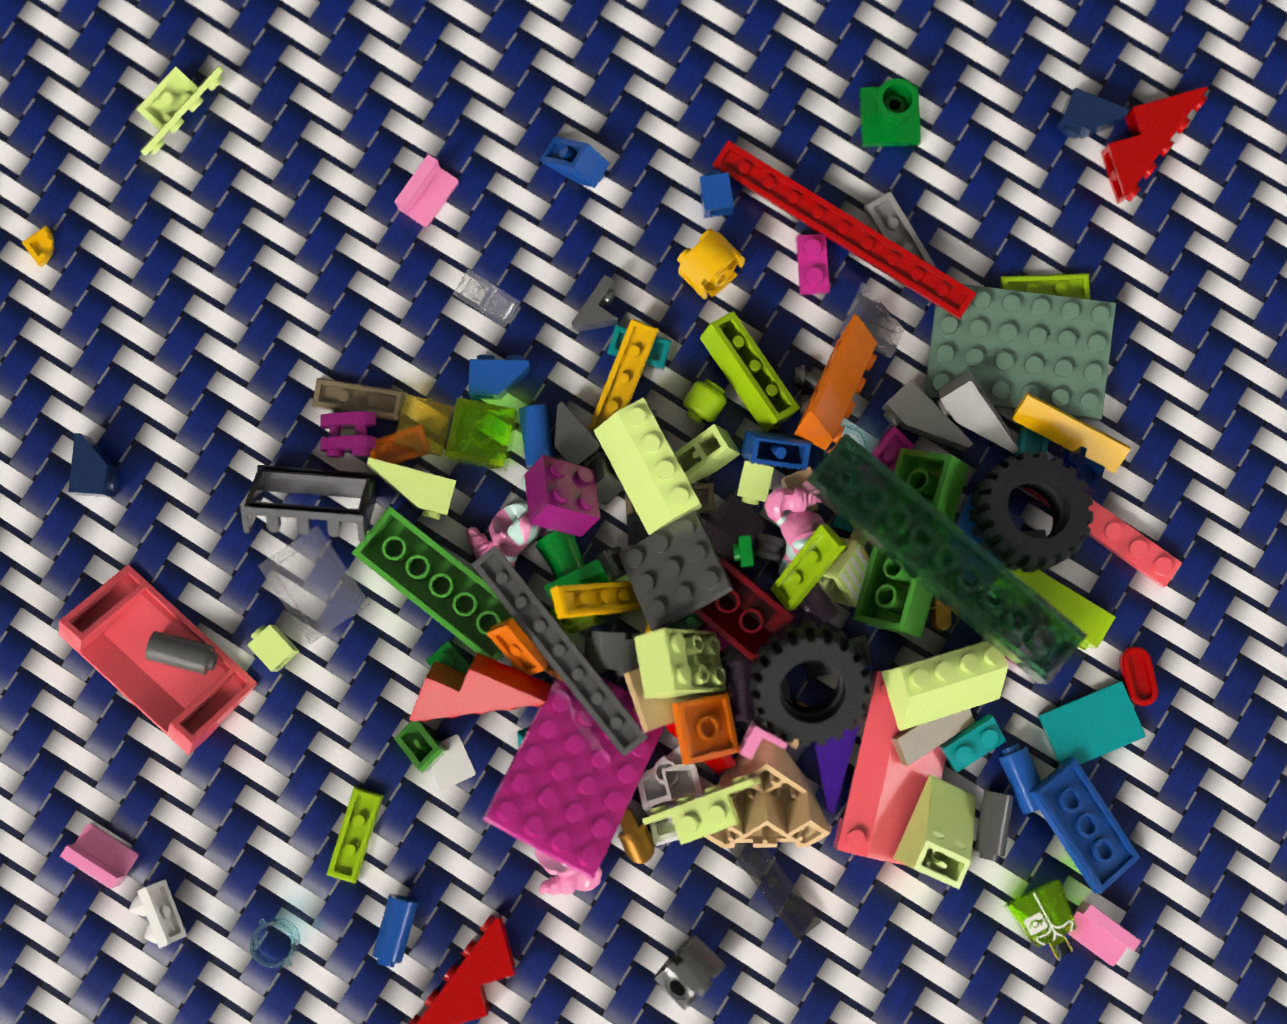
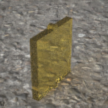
(423, 425)

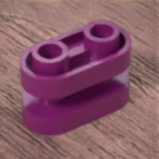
(358, 444)

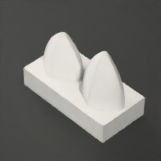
(159, 907)

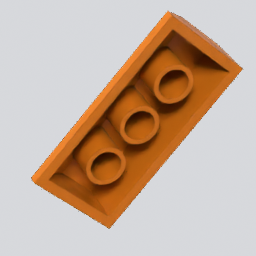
(837, 385)

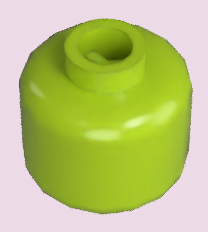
(704, 401)

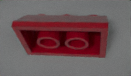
(747, 613)

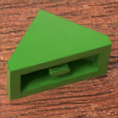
(420, 745)

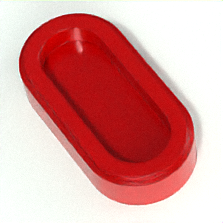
(1138, 676)

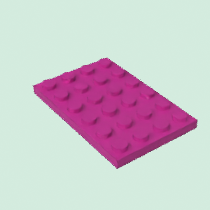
(569, 782)

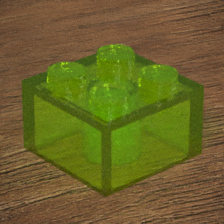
(481, 434)

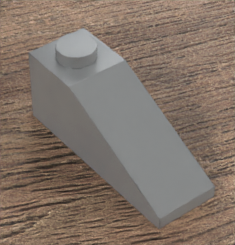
(974, 411)
(920, 415)

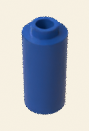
(536, 433)
(1020, 774)
(394, 930)

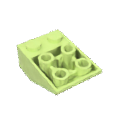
(680, 663)
(940, 833)

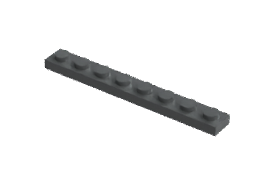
(560, 651)

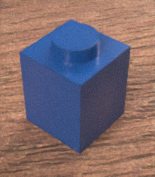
(716, 194)

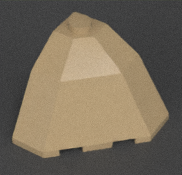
(776, 809)

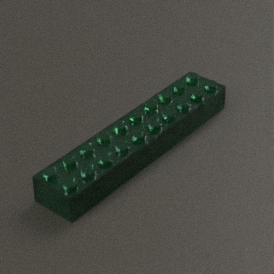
(944, 560)

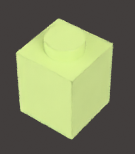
(754, 482)
(272, 647)

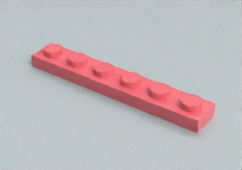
(1128, 544)

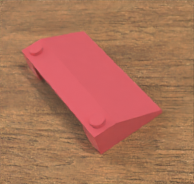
(113, 636)
(881, 787)

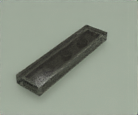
(776, 888)

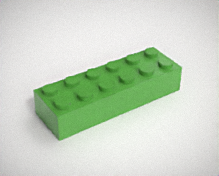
(434, 581)
(888, 594)

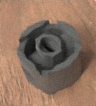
(611, 651)
(689, 971)

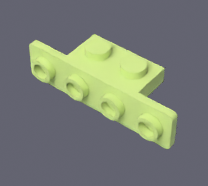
(170, 101)
(704, 815)

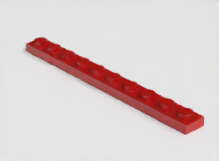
(844, 230)

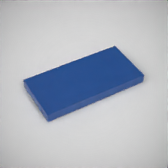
(1084, 825)

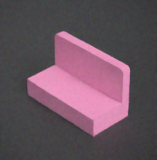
(426, 192)
(753, 737)
(101, 856)
(1101, 934)

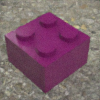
(561, 496)

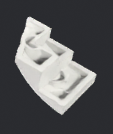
(663, 786)

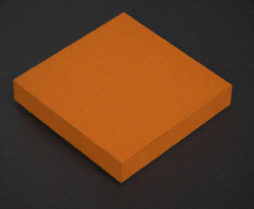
(705, 728)

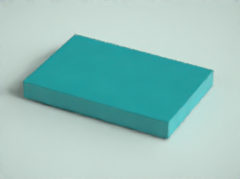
(1092, 724)

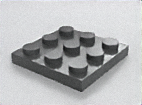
(675, 571)

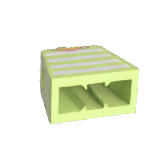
(846, 574)

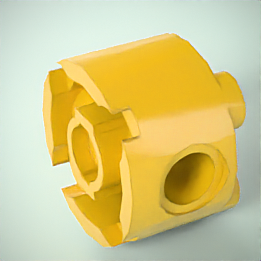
(710, 264)

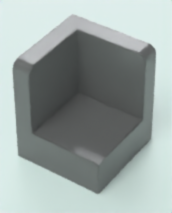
(606, 479)

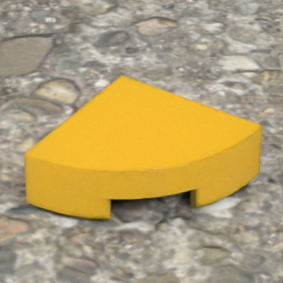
(40, 245)

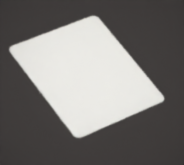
(453, 765)

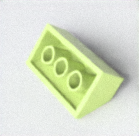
(646, 466)
(945, 683)

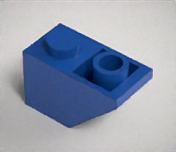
(495, 378)

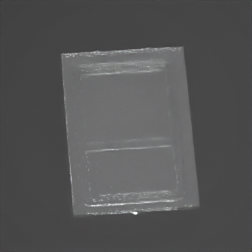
(314, 584)

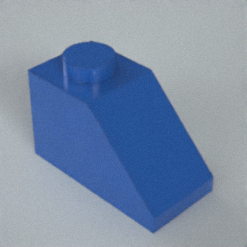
(575, 161)

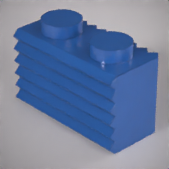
(775, 449)

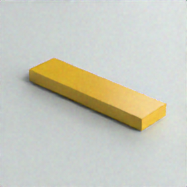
(625, 371)
(1070, 432)
(594, 599)

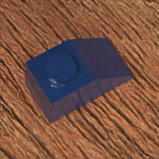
(1088, 114)
(91, 470)

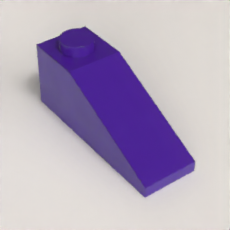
(832, 766)

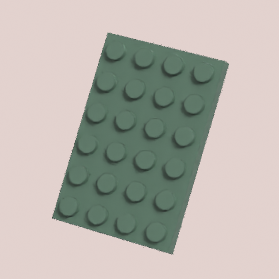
(1025, 345)

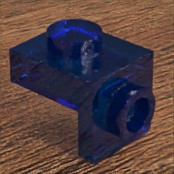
(1085, 468)

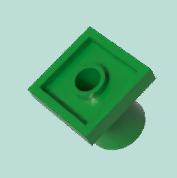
(890, 114)
(566, 562)

